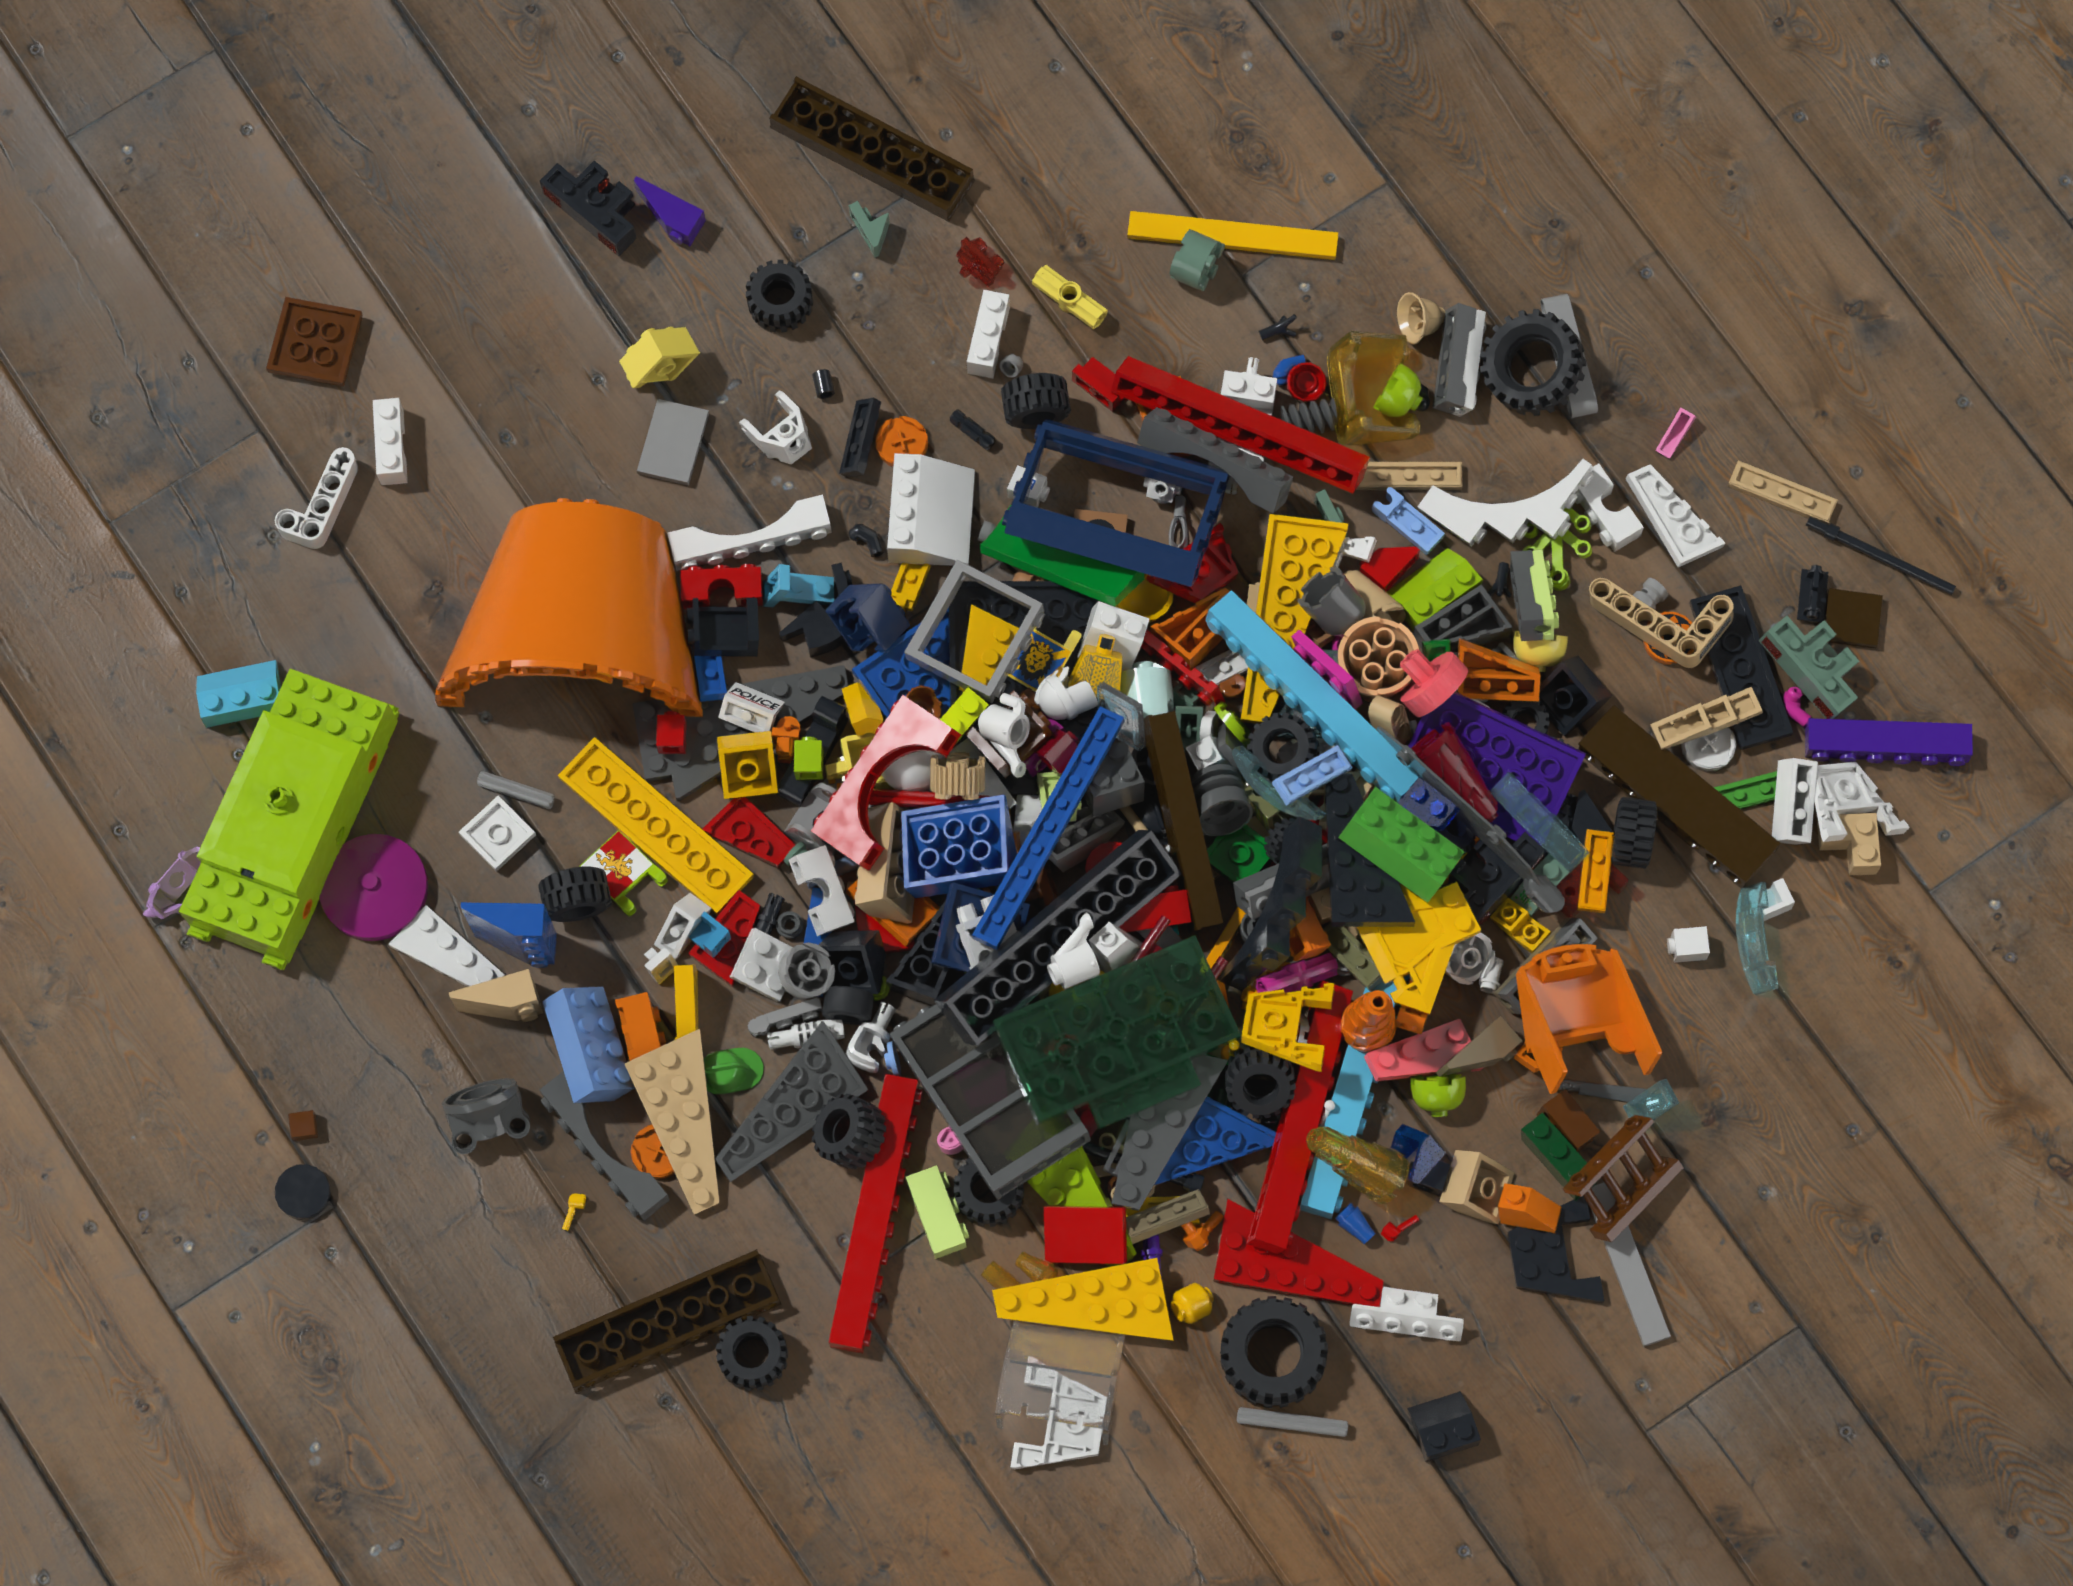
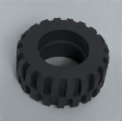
(1282, 1315)

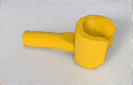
(575, 1201)

